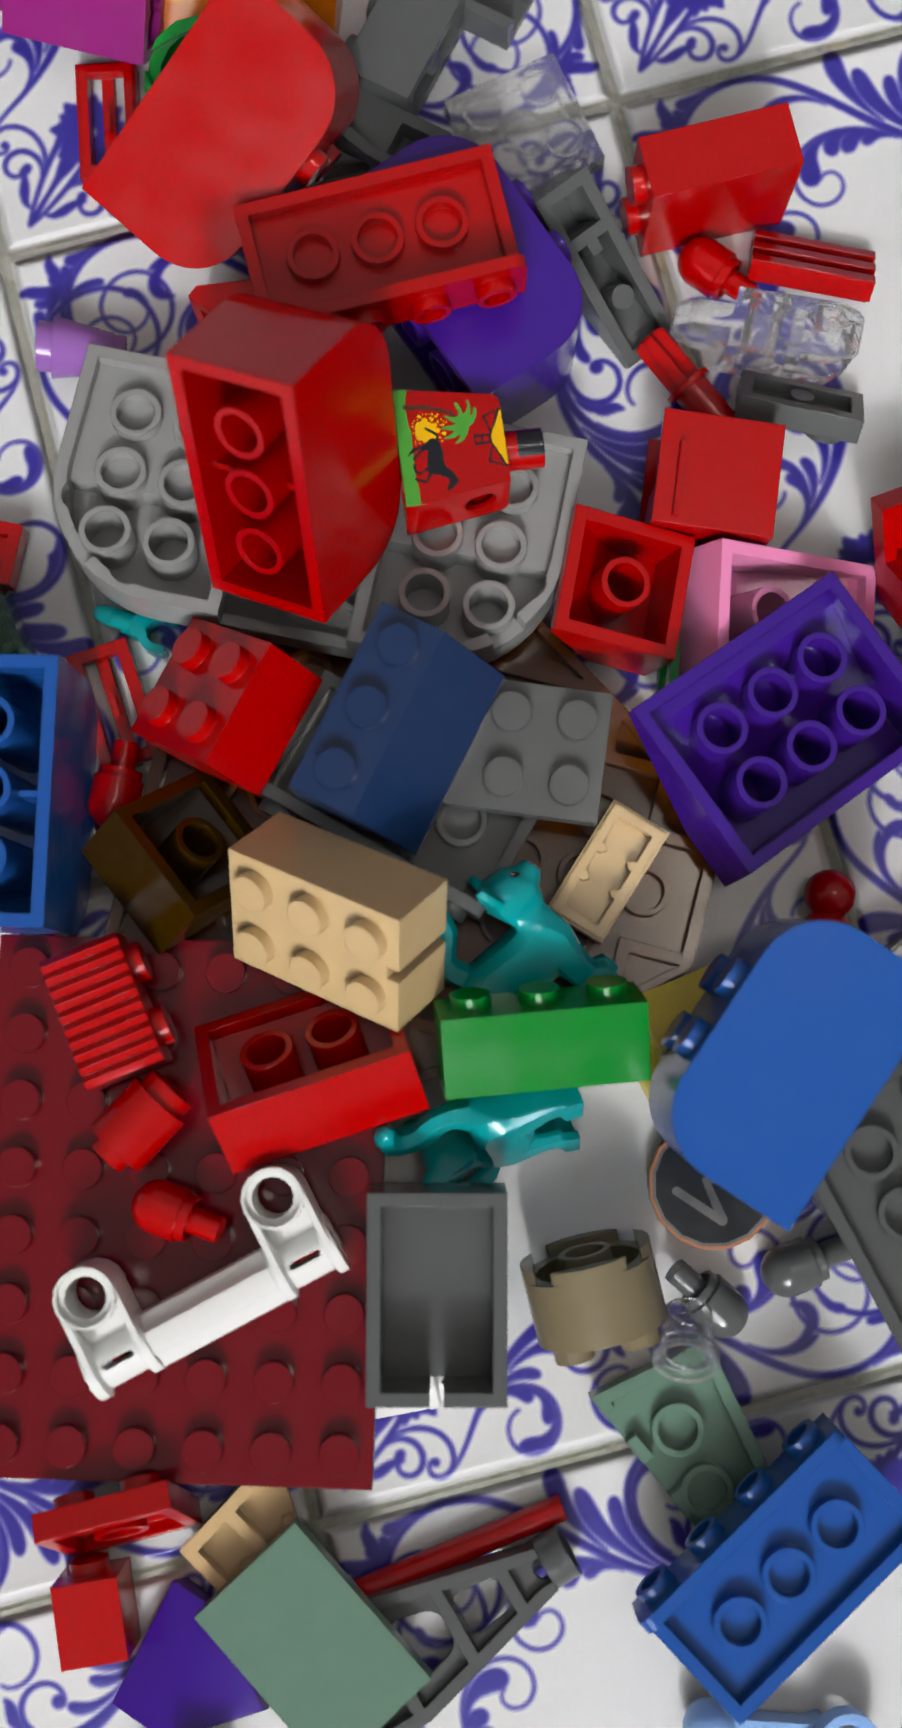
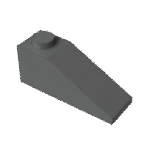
(613, 285)

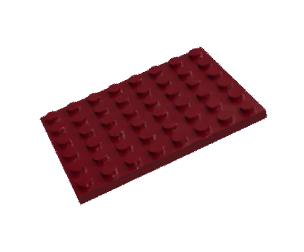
(250, 1409)

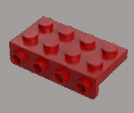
(388, 242)

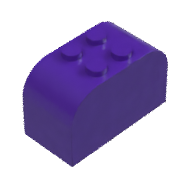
(509, 350)

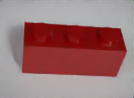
(301, 1077)

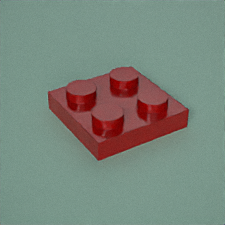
(137, 1512)

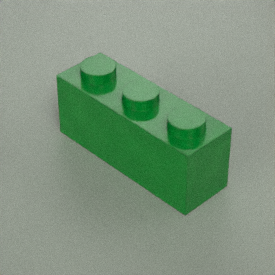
(541, 1037)

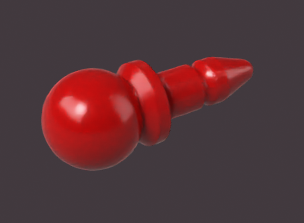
(829, 896)

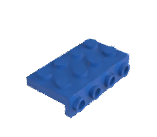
(776, 1567)

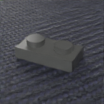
(804, 407)

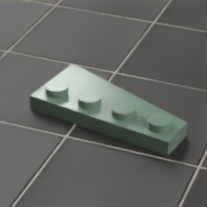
(684, 1435)

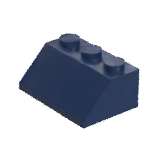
(397, 729)

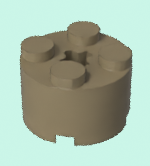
(595, 1295)

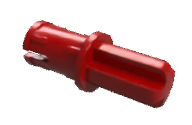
(681, 375)

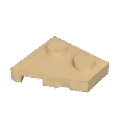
(238, 1531)

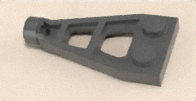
(475, 1649)

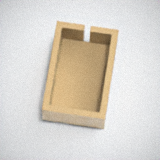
(338, 919)

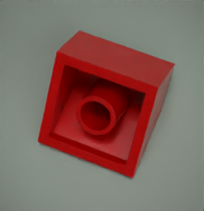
(622, 590)

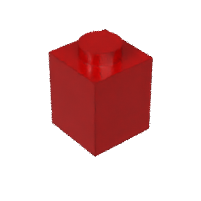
(95, 1611)

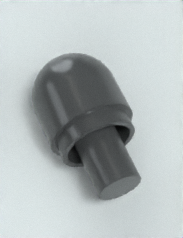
(801, 1264)
(726, 1302)

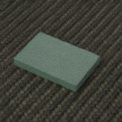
(312, 1638)

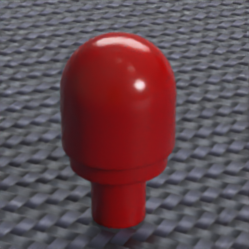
(711, 268)
(115, 782)
(174, 1213)

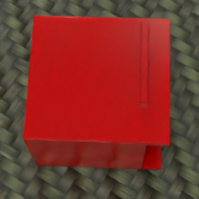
(713, 477)

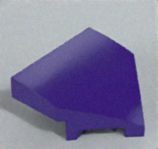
(182, 1673)

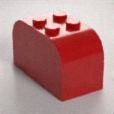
(229, 121)
(288, 450)

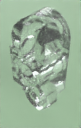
(771, 334)

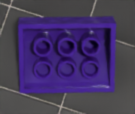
(776, 729)

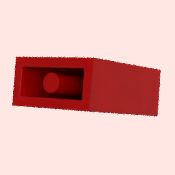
(711, 179)

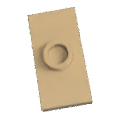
(608, 871)

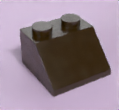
(170, 857)

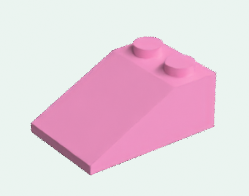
(743, 582)

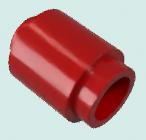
(139, 1122)

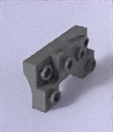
(401, 60)

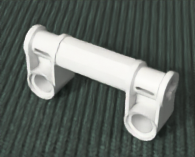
(207, 1306)

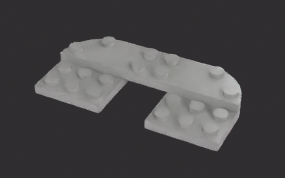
(139, 538)

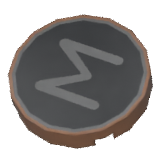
(695, 1206)

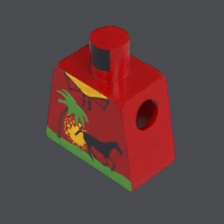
(457, 456)

